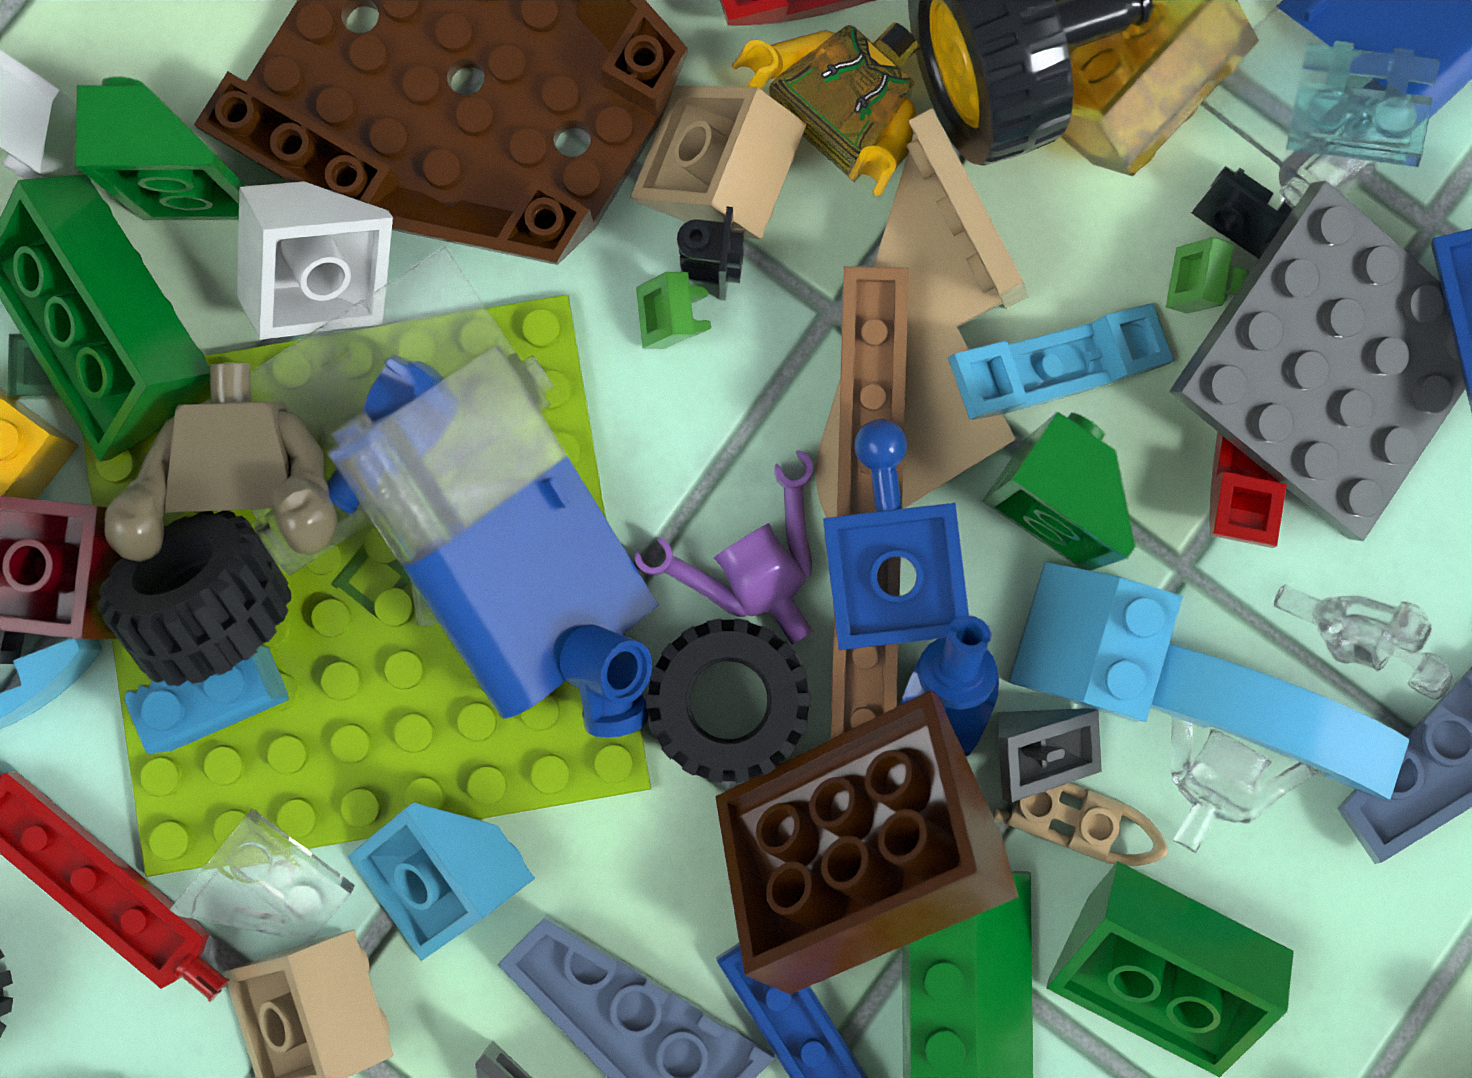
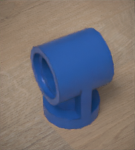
(610, 677)

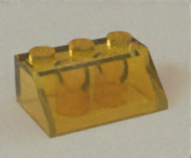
(1152, 79)

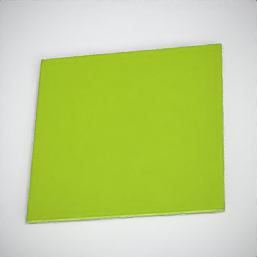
(374, 702)

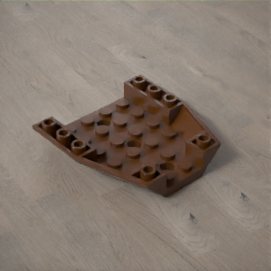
(473, 169)

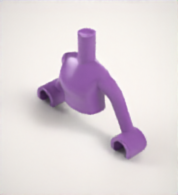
(757, 566)

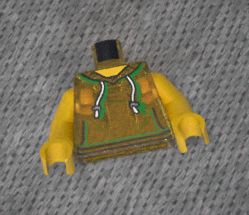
(845, 93)

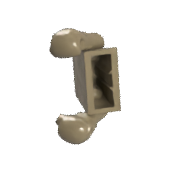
(227, 459)

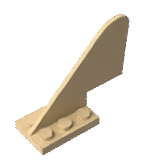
(954, 276)

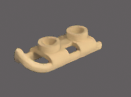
(1094, 824)

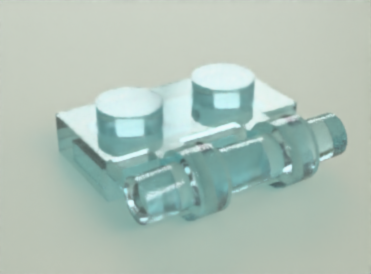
(1362, 121)

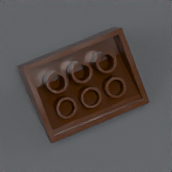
(860, 848)

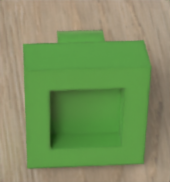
(1203, 276)
(667, 310)

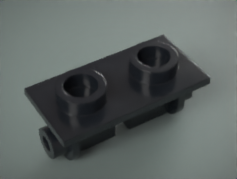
(1241, 211)
(712, 251)

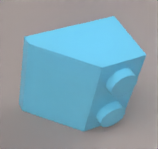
(1096, 640)

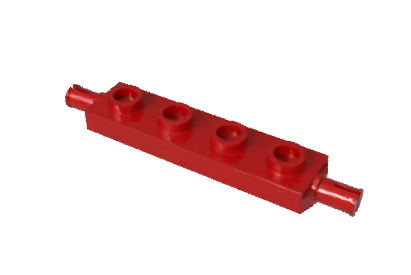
(101, 889)

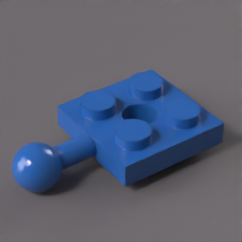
(864, 541)

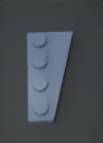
(1431, 783)
(623, 1016)

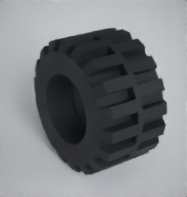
(197, 601)
(739, 757)

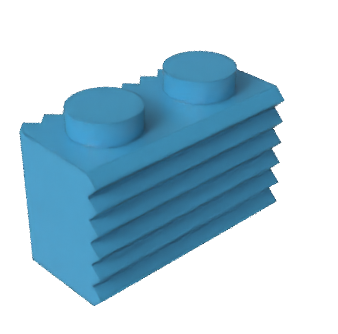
(182, 714)

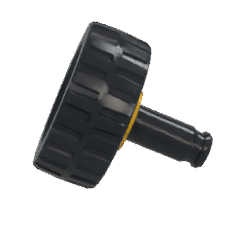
(1005, 66)

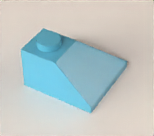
(439, 873)

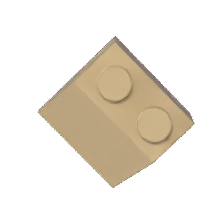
(717, 153)
(310, 1010)

